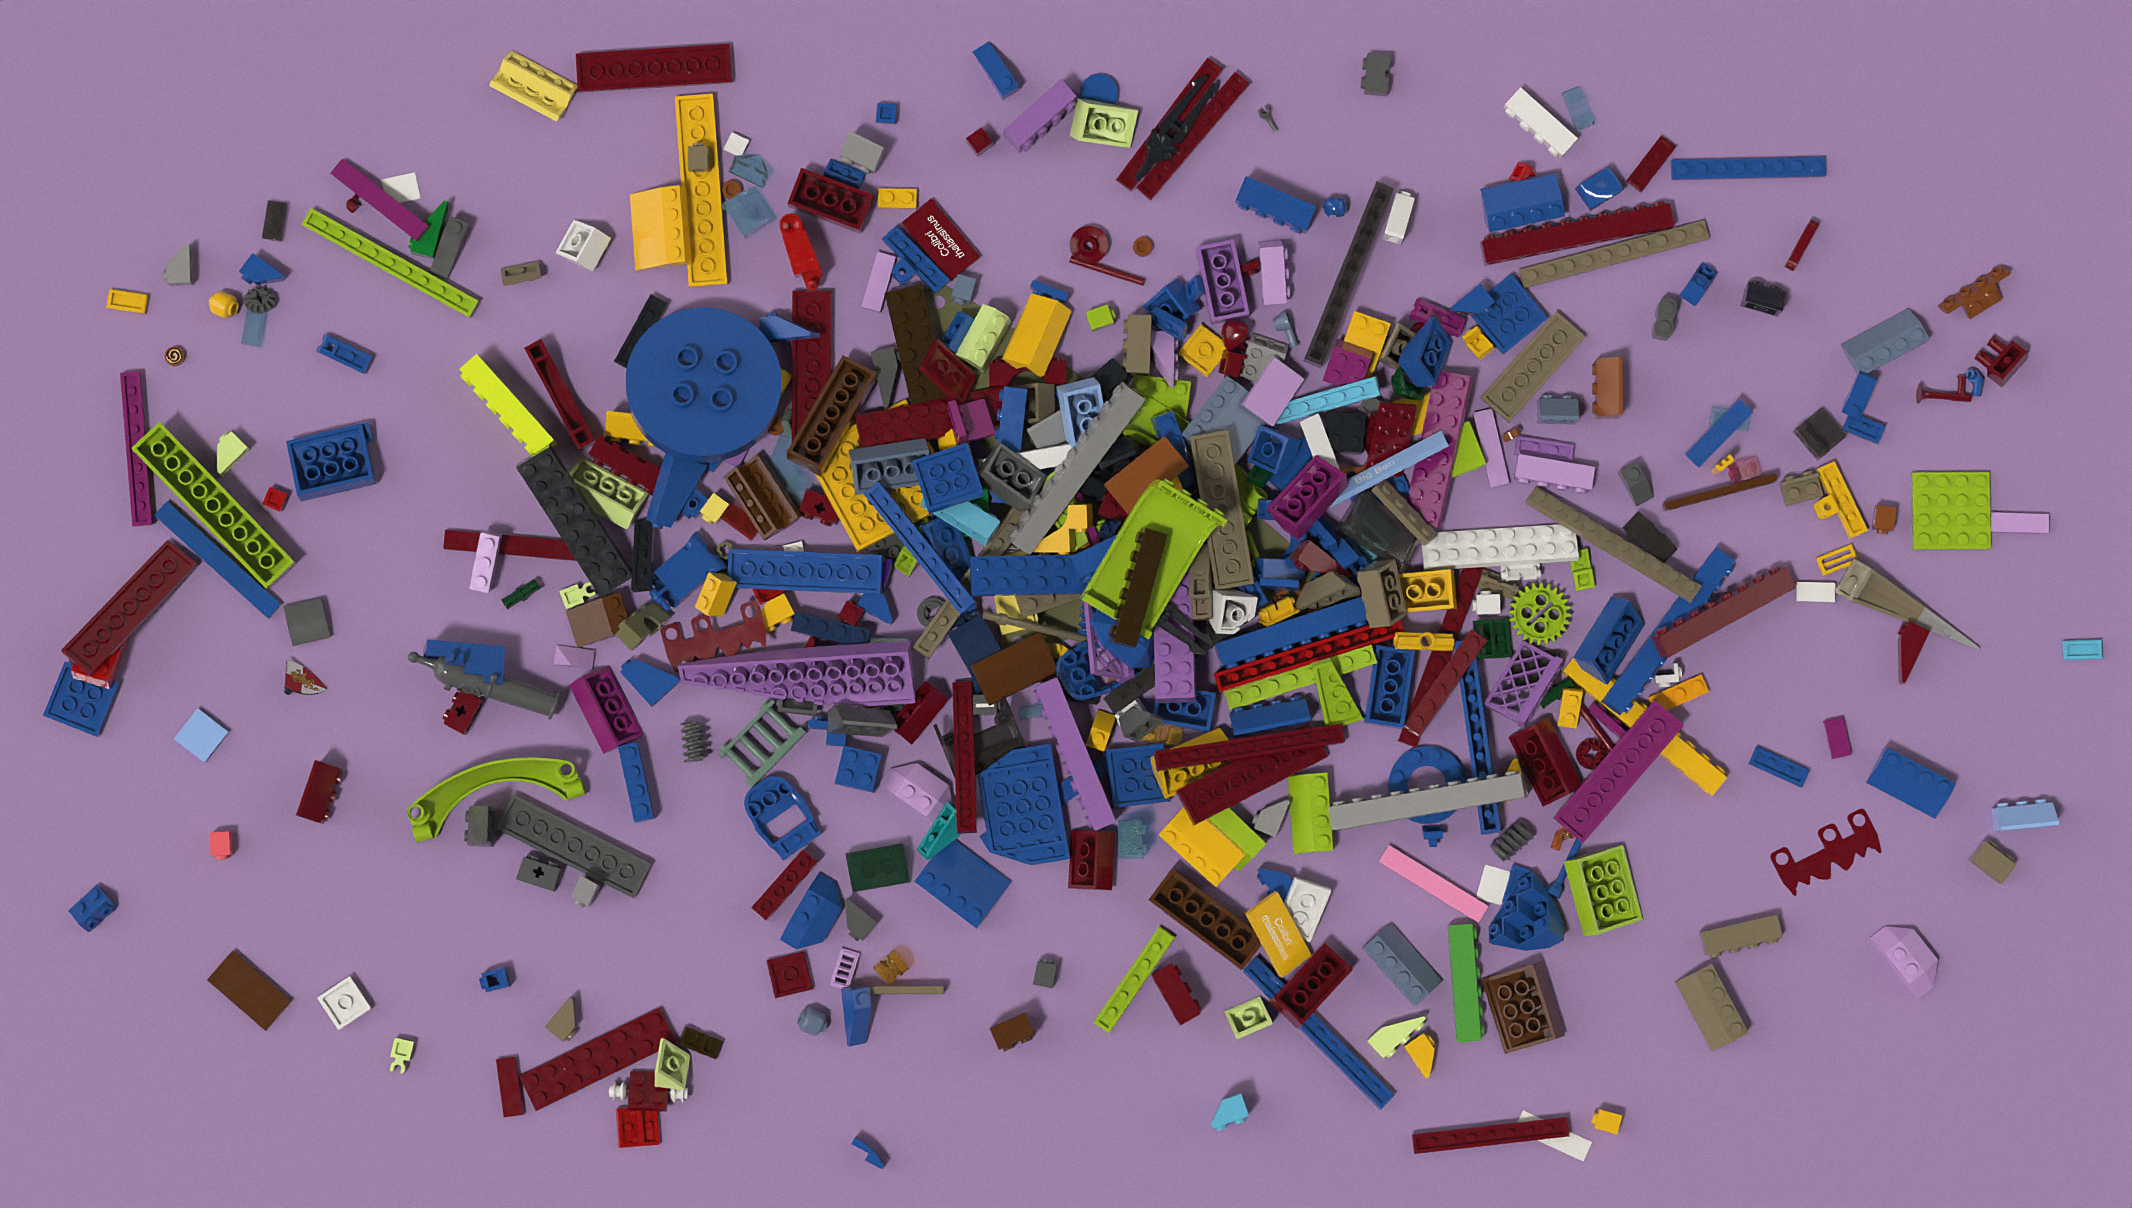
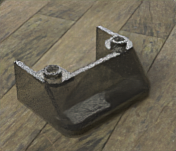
(988, 744)

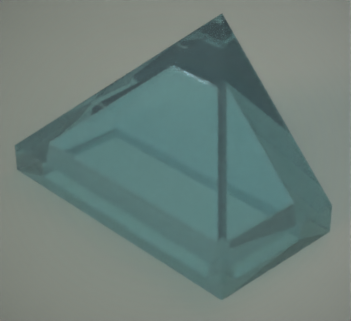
(750, 169)

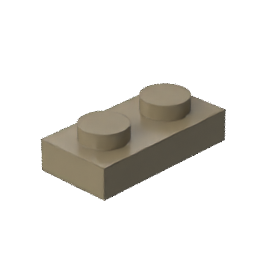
(521, 273)

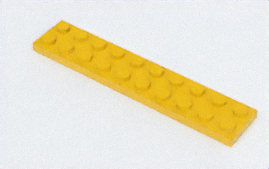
(697, 125)

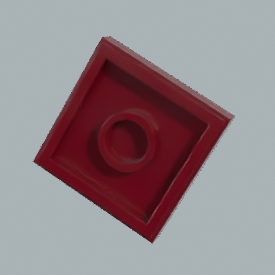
(789, 974)

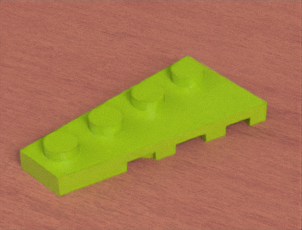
(1333, 695)

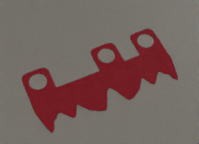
(706, 642)
(1838, 851)

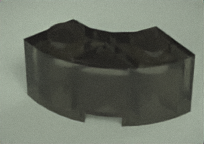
(1645, 534)

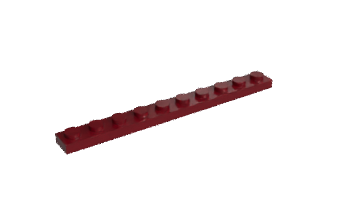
(1437, 660)
(1249, 747)

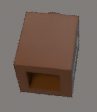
(1884, 519)

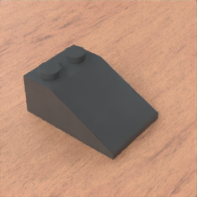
(480, 826)

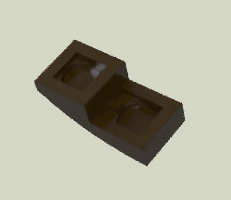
(700, 1042)

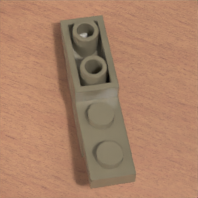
(1201, 585)

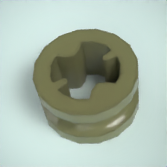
(719, 553)

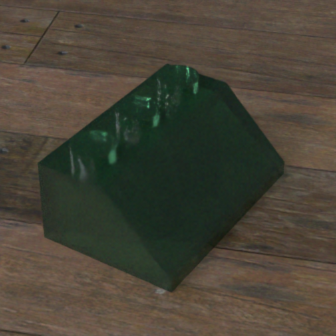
(877, 867)

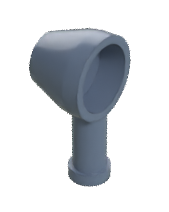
(1283, 323)

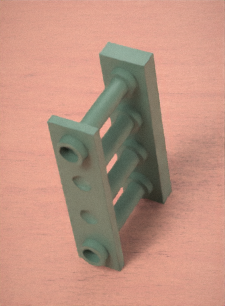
(780, 748)

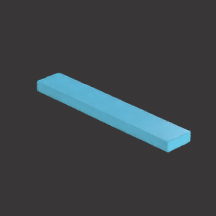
(1330, 400)

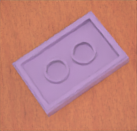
(1272, 391)

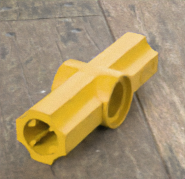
(1412, 641)

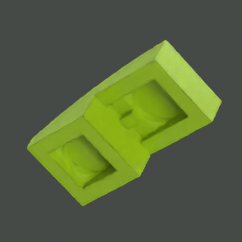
(1582, 571)

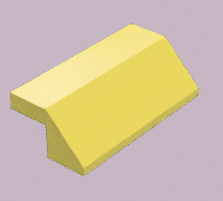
(534, 86)

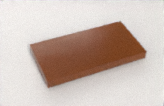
(1155, 463)

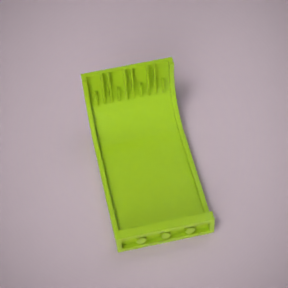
(1186, 527)

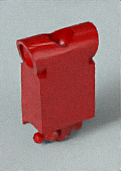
(800, 251)

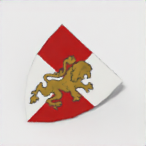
(301, 680)

